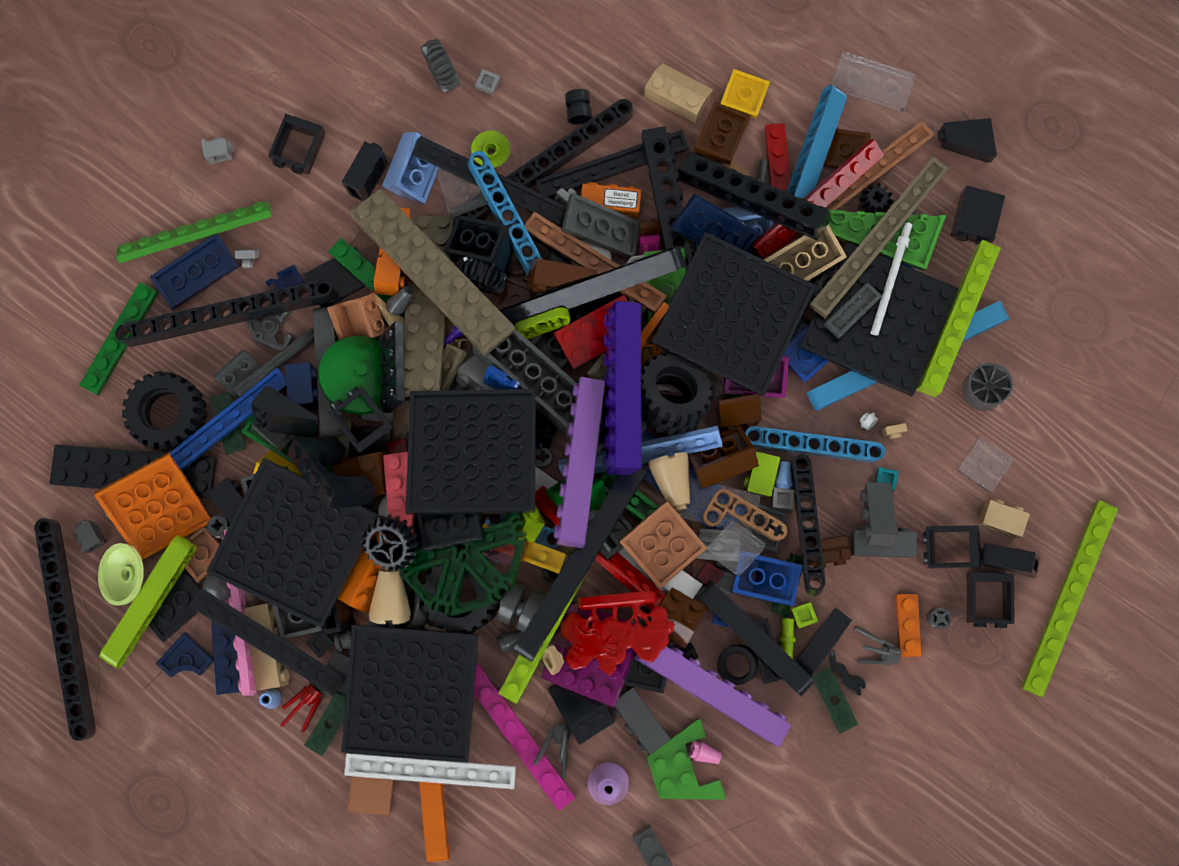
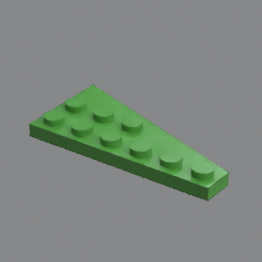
(925, 229)

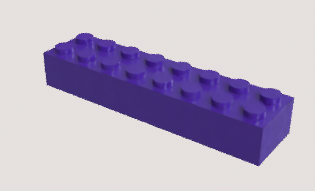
(623, 389)

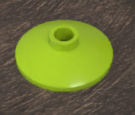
(492, 141)

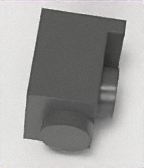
(89, 536)

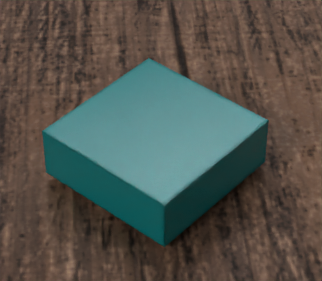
(887, 476)

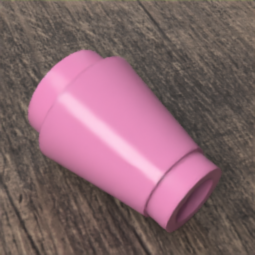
(704, 753)

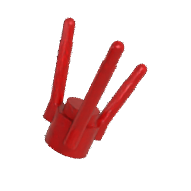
(310, 695)

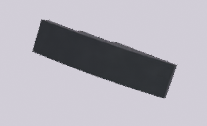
(823, 641)

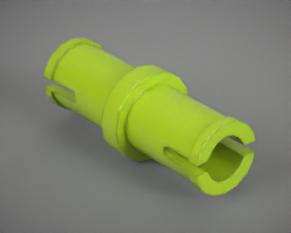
(787, 636)

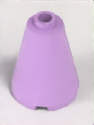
(608, 774)

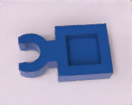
(498, 379)

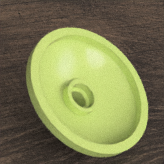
(120, 574)

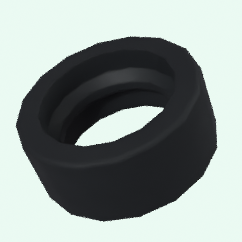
(721, 664)

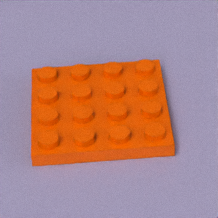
(153, 506)

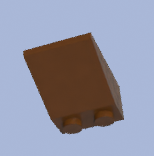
(548, 275)
(366, 465)

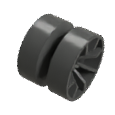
(987, 386)
(515, 605)

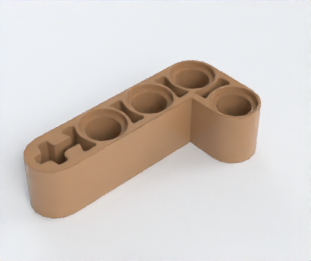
(747, 519)

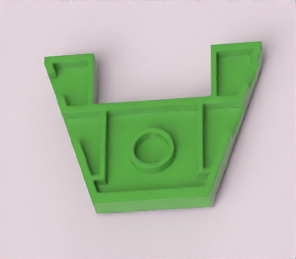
(674, 771)

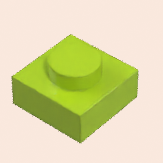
(804, 615)

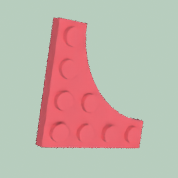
(396, 479)

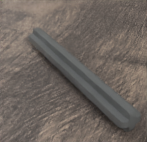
(275, 362)

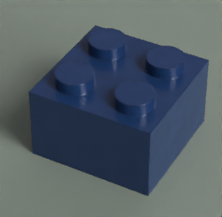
(302, 385)

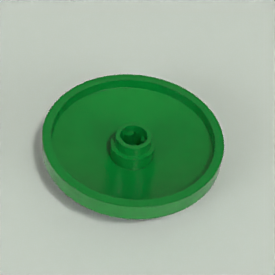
(348, 365)

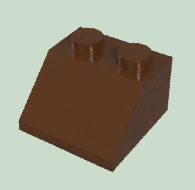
(739, 411)

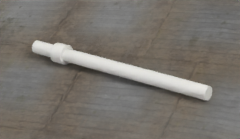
(902, 243)

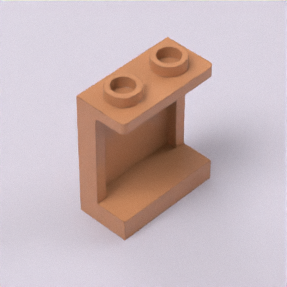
(357, 318)

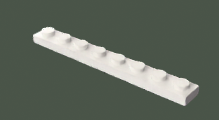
(430, 771)

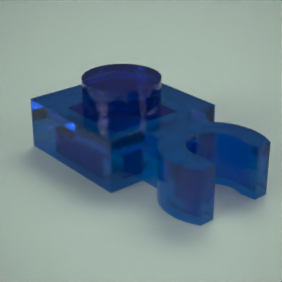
(286, 278)

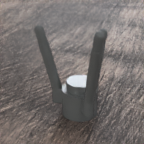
(889, 653)
(560, 736)

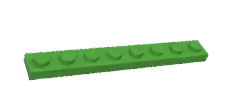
(188, 233)

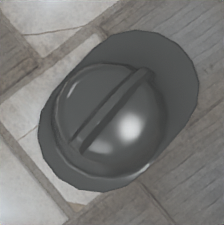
(418, 617)

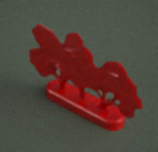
(611, 638)

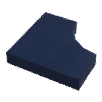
(185, 656)

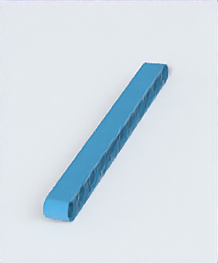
(853, 382)

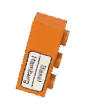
(613, 197)

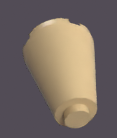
(673, 478)
(389, 599)

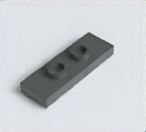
(853, 310)

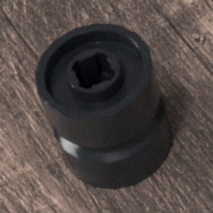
(578, 106)

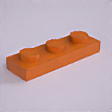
(908, 625)

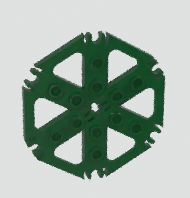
(475, 562)

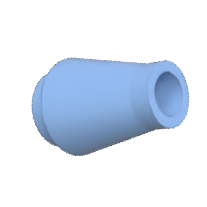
(784, 476)
(274, 696)

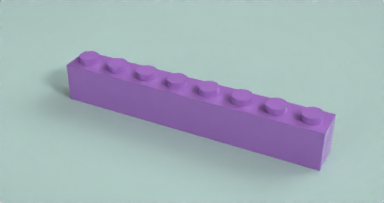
(580, 462)
(720, 695)

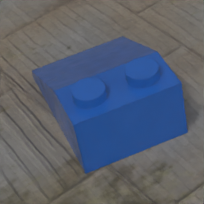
(769, 581)

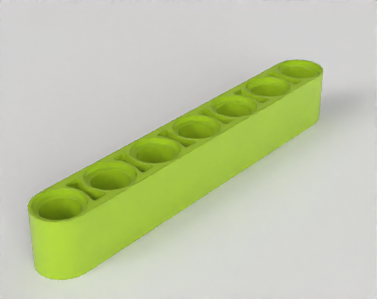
(147, 601)

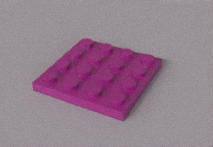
(591, 679)

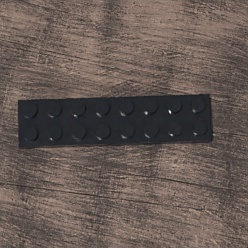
(101, 466)

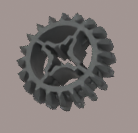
(440, 65)

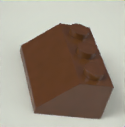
(726, 461)

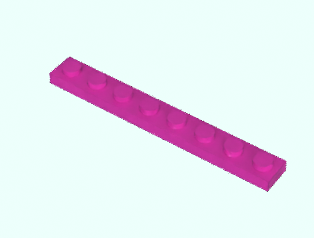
(521, 740)

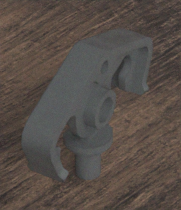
(265, 331)

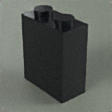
(977, 215)

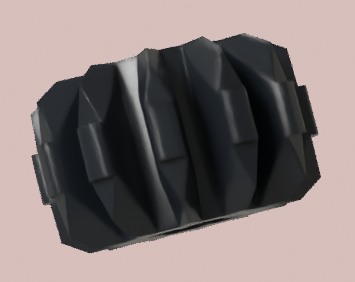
(877, 193)

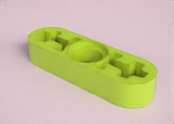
(554, 318)

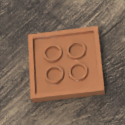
(662, 544)

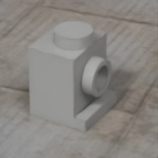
(217, 150)

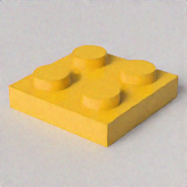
(745, 93)

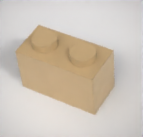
(1003, 518)

